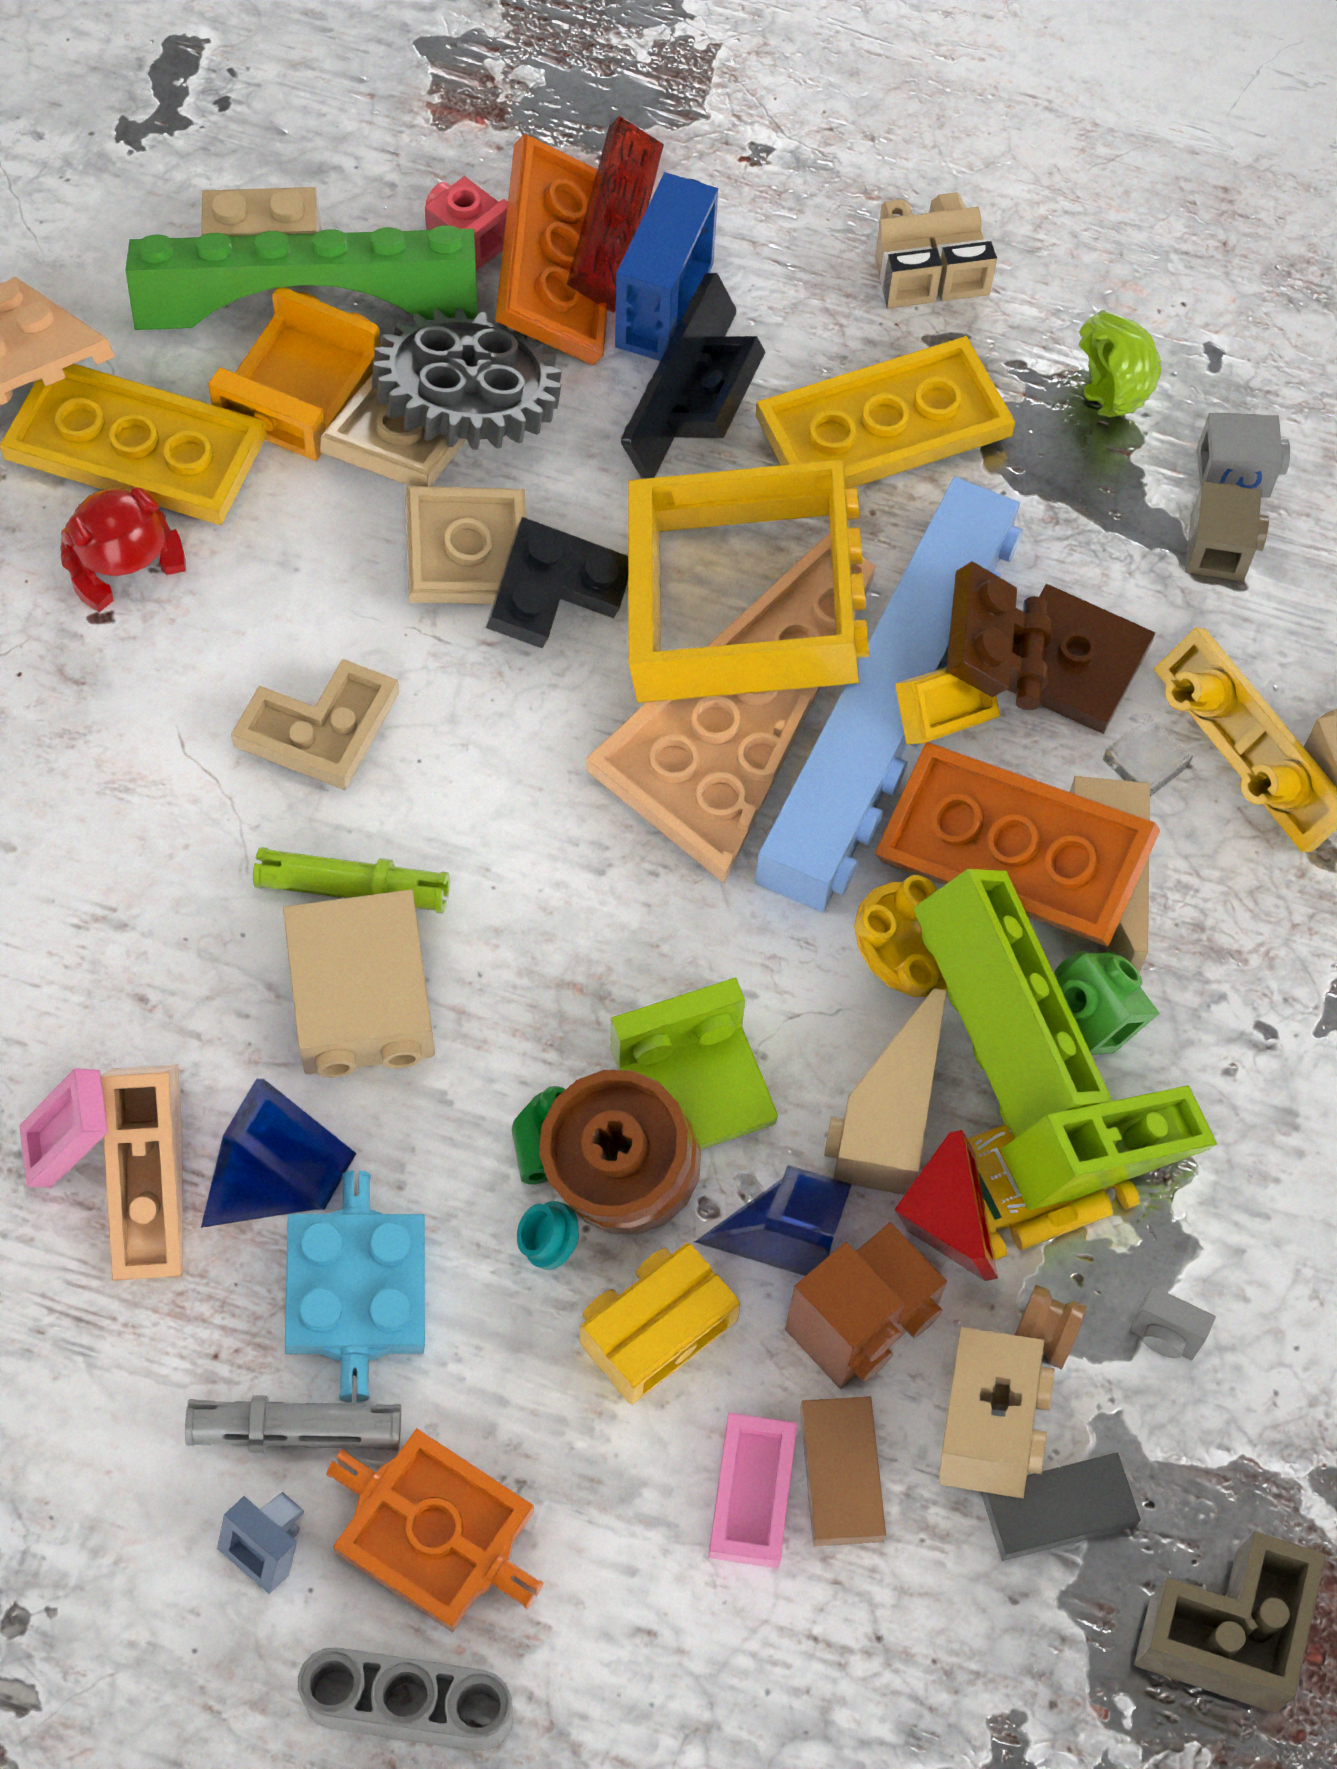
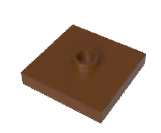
(1089, 659)

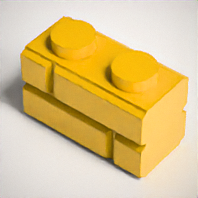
(657, 1320)

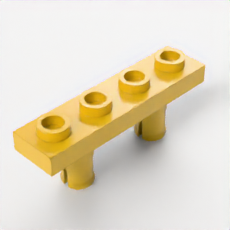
(1251, 738)

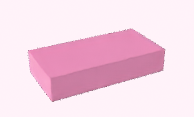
(63, 1128)
(753, 1490)

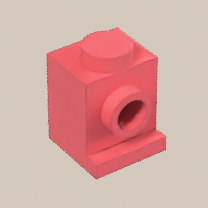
(469, 207)

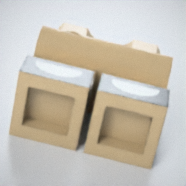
(933, 252)

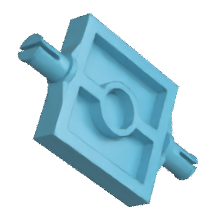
(355, 1285)

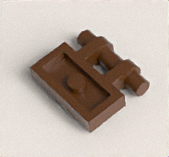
(984, 632)

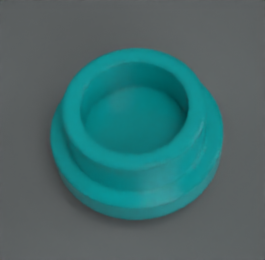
(548, 1234)

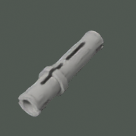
(292, 1424)

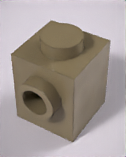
(1225, 531)

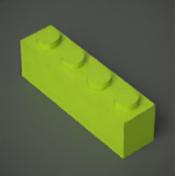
(1008, 999)

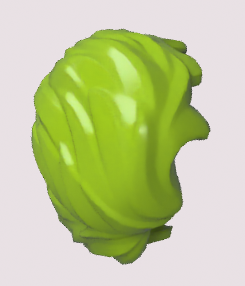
(1120, 364)

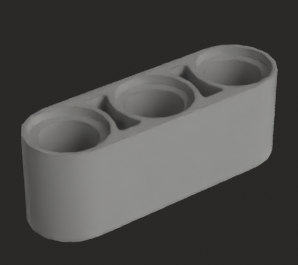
(376, 1678)

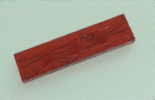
(614, 210)

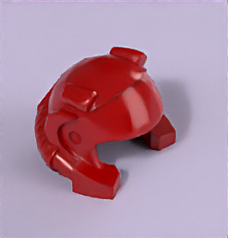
(116, 536)

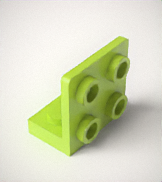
(700, 1058)

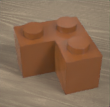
(863, 1303)

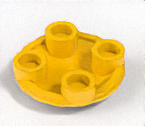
(892, 937)

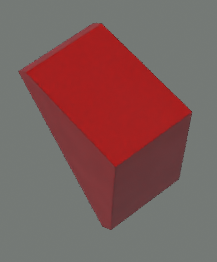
(949, 1208)

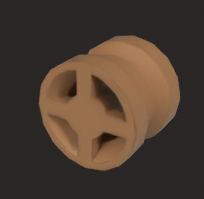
(1053, 1323)

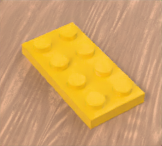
(890, 414)
(136, 436)

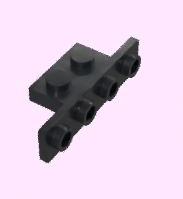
(696, 380)

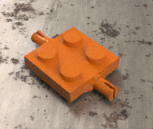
(434, 1529)

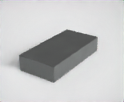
(1063, 1507)

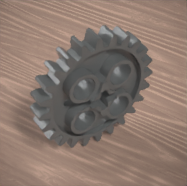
(466, 379)

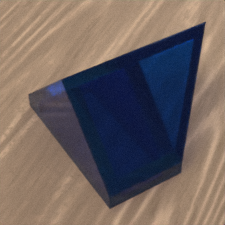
(273, 1161)
(787, 1223)

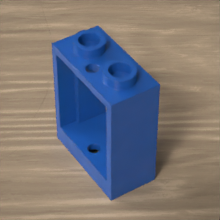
(665, 264)

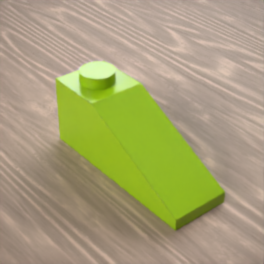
(1105, 1145)

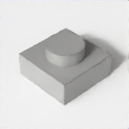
(1171, 1325)

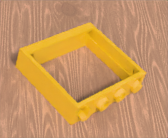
(735, 499)

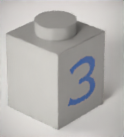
(1243, 451)

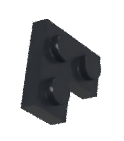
(552, 567)

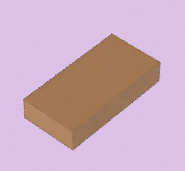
(842, 1471)

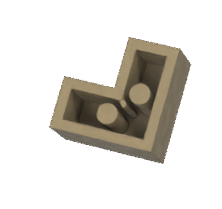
(1243, 1641)

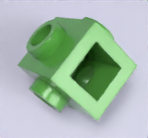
(1105, 999)

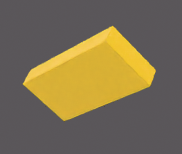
(940, 706)

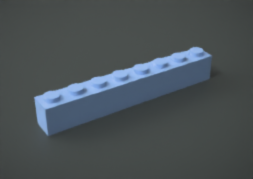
(864, 737)

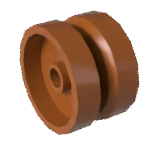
(597, 1120)

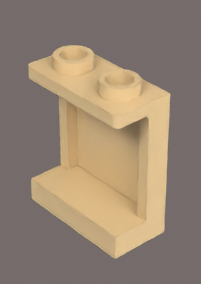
(358, 983)

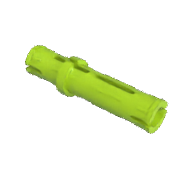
(348, 878)

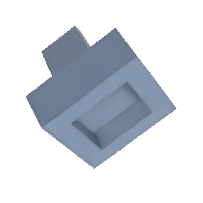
(261, 1539)

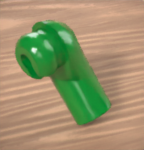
(527, 1135)

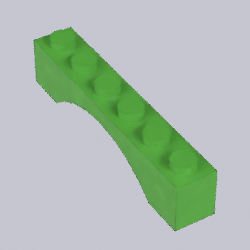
(186, 279)

